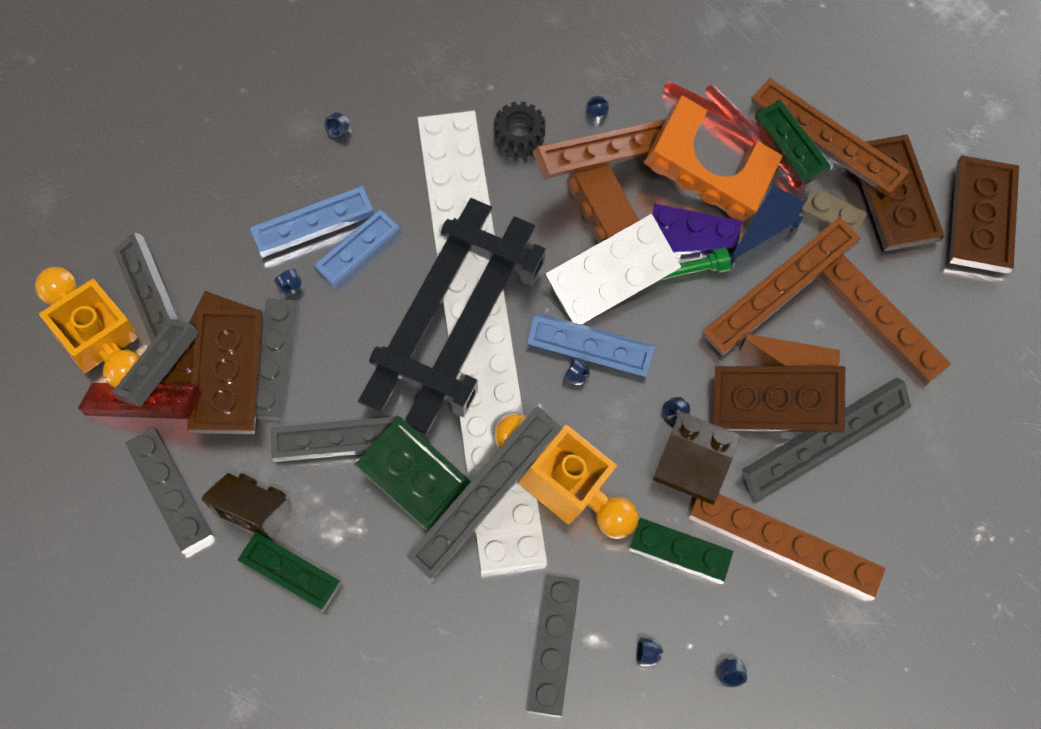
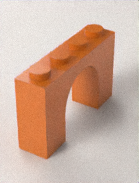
(675, 158)

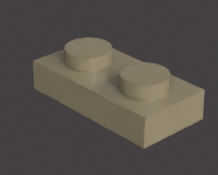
(825, 209)

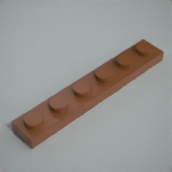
(836, 140)
(596, 149)
(781, 286)
(885, 320)
(790, 545)

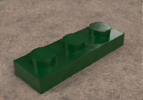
(792, 142)
(681, 550)
(289, 571)

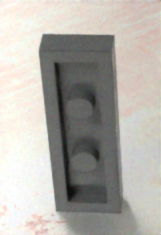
(155, 362)

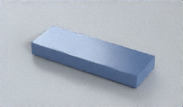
(357, 248)

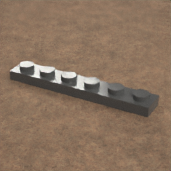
(813, 447)
(484, 492)

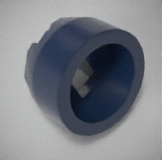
(599, 110)
(333, 122)
(288, 282)
(577, 372)
(672, 405)
(648, 652)
(732, 672)

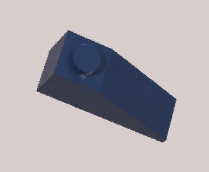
(770, 225)

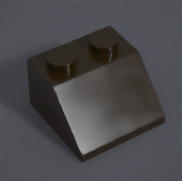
(696, 458)
(248, 505)

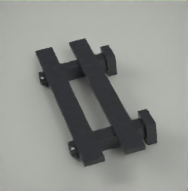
(440, 382)

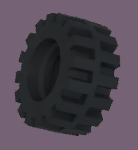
(523, 115)

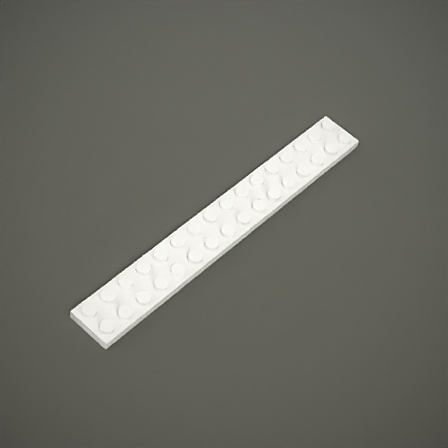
(454, 173)

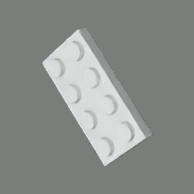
(613, 270)

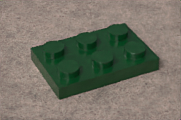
(412, 473)

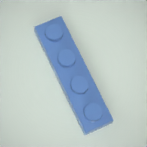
(312, 221)
(591, 344)

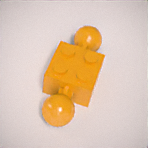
(86, 323)
(570, 479)

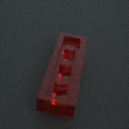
(166, 401)

